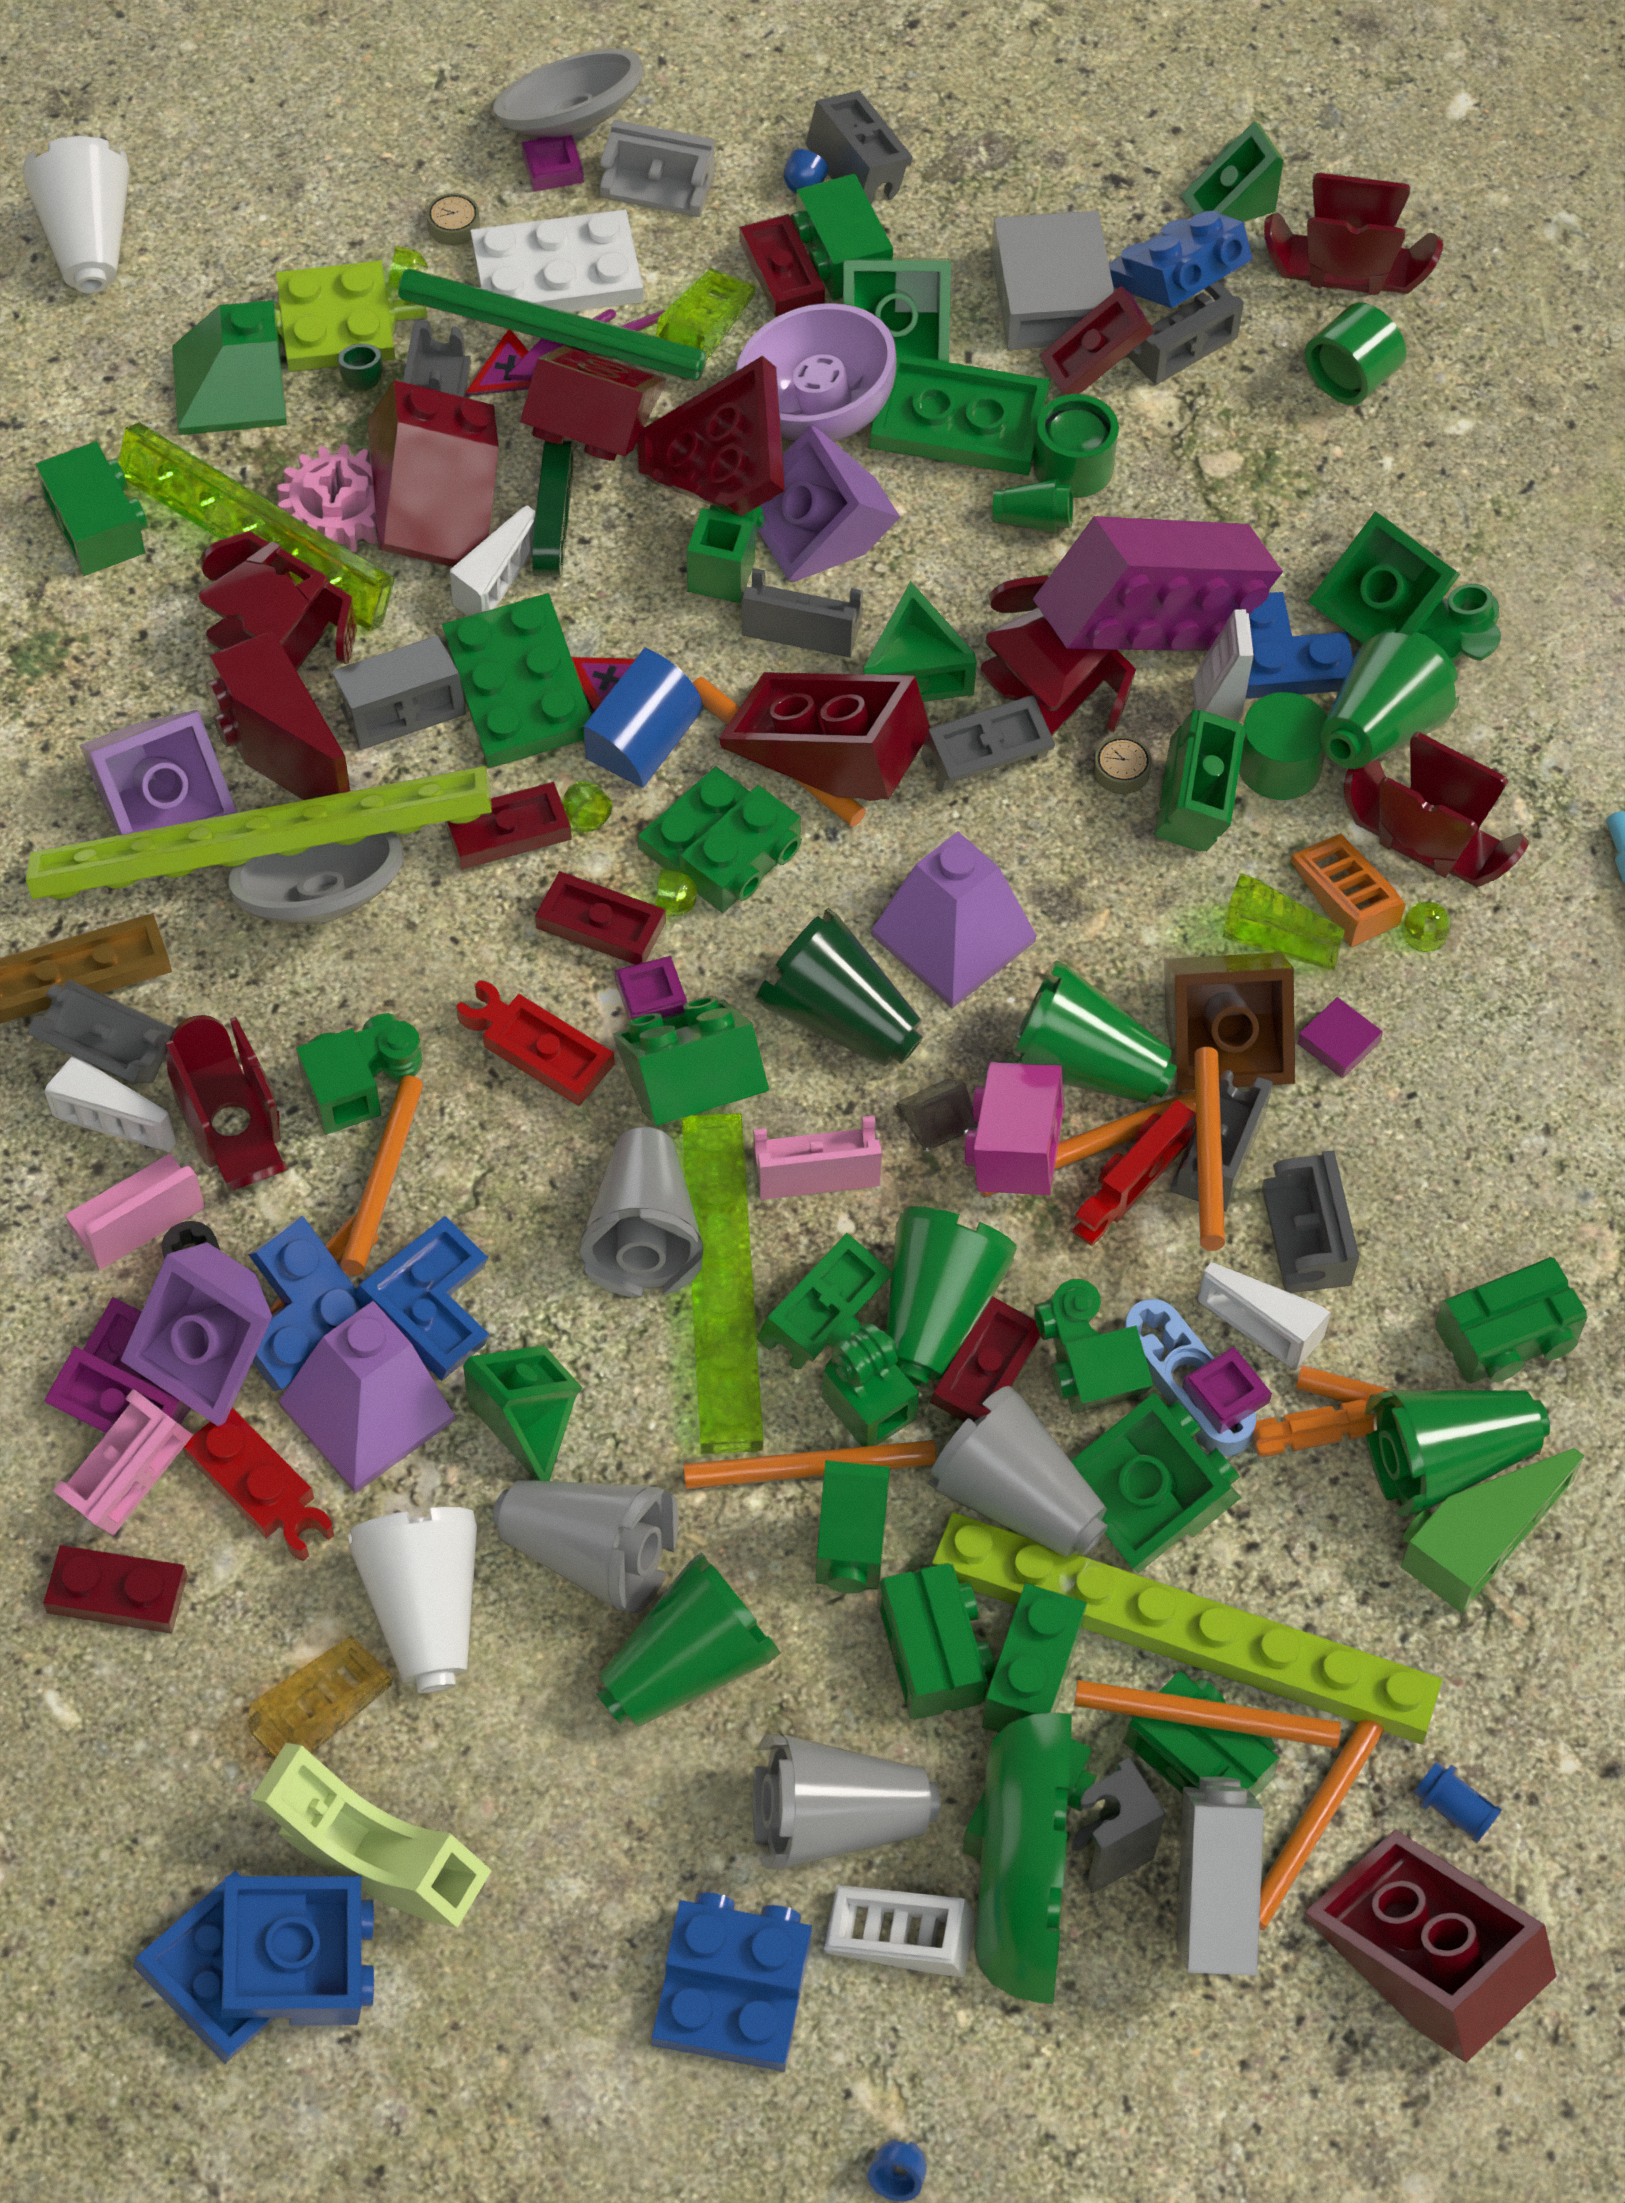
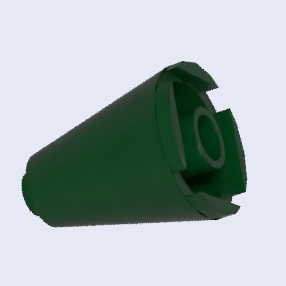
(842, 994)

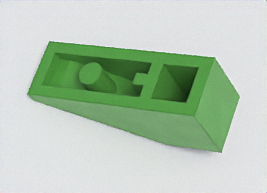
(1482, 1527)

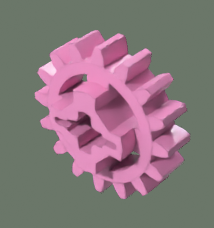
(333, 495)

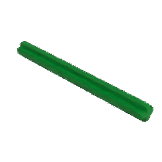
(552, 324)

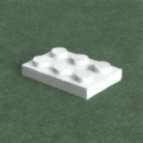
(561, 261)

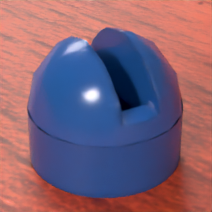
(804, 169)
(883, 2168)

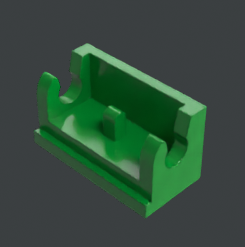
(823, 1299)

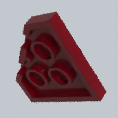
(721, 443)

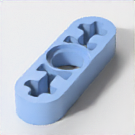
(1184, 1350)

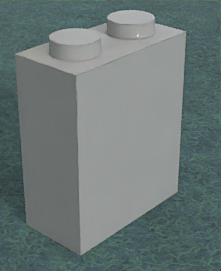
(1048, 274)
(1220, 1878)

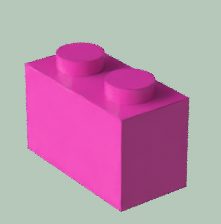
(1017, 1128)

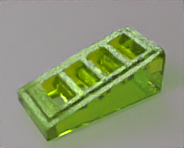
(702, 318)
(1277, 923)

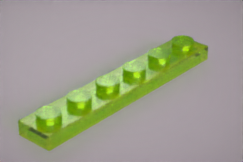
(230, 509)
(723, 1287)

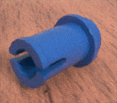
(1457, 1801)

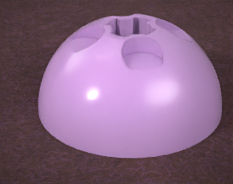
(830, 367)

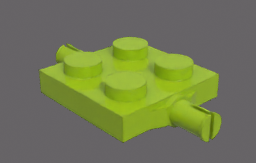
(336, 308)

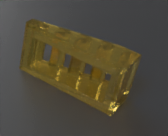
(278, 1718)

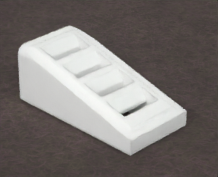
(491, 567)
(1225, 670)
(100, 1103)
(1267, 1315)
(923, 1957)

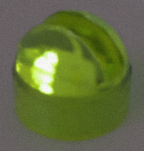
(404, 259)
(587, 806)
(675, 893)
(1414, 926)

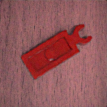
(538, 1043)
(1130, 1176)
(257, 1481)

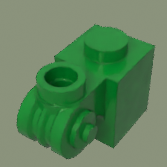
(722, 553)
(343, 1066)
(1090, 1365)
(866, 1384)

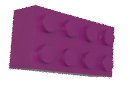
(1155, 583)

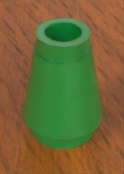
(1035, 506)

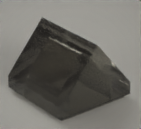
(938, 1113)

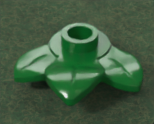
(1465, 623)

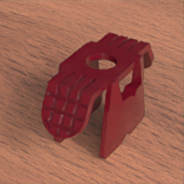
(1353, 239)
(259, 595)
(1038, 663)
(1438, 814)
(208, 1079)

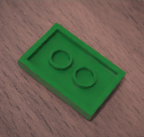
(961, 414)
(518, 679)

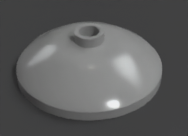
(570, 94)
(317, 883)

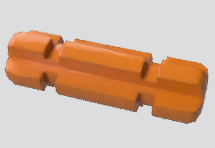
(1312, 1428)

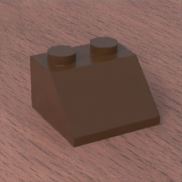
(1239, 1009)

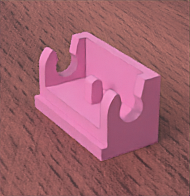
(817, 1161)
(124, 1464)

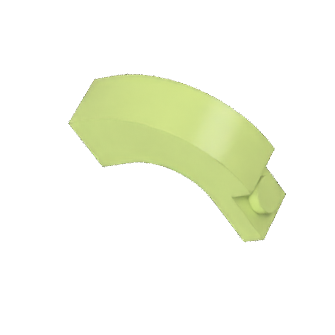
(348, 1836)

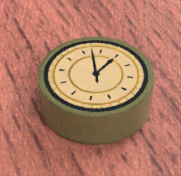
(452, 218)
(1122, 765)

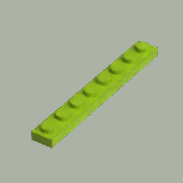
(259, 832)
(1197, 1629)

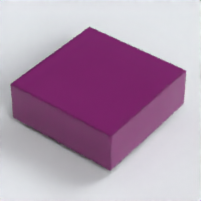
(552, 162)
(651, 988)
(1340, 1037)
(1226, 1390)

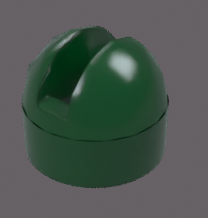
(361, 366)

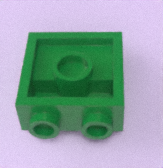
(723, 837)
(1156, 1480)

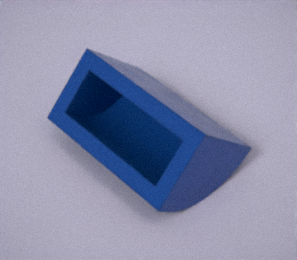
(642, 718)

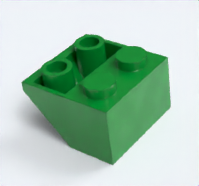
(691, 1059)

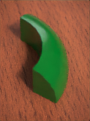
(1024, 1856)

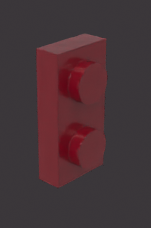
(781, 264)
(1096, 342)
(516, 825)
(600, 918)
(987, 1361)
(115, 1589)

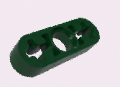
(552, 509)

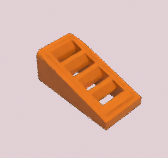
(1362, 924)

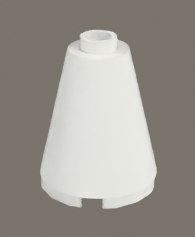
(81, 206)
(421, 1590)

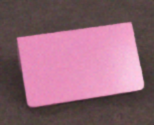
(136, 1210)

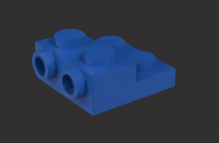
(1182, 258)
(296, 1949)
(733, 1982)

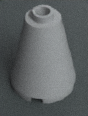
(642, 1219)
(1020, 1477)
(593, 1534)
(834, 1801)

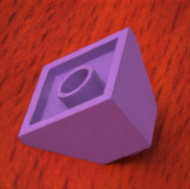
(827, 510)
(158, 774)
(954, 921)
(200, 1329)
(365, 1398)

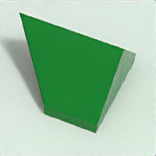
(1241, 179)
(925, 646)
(524, 1402)

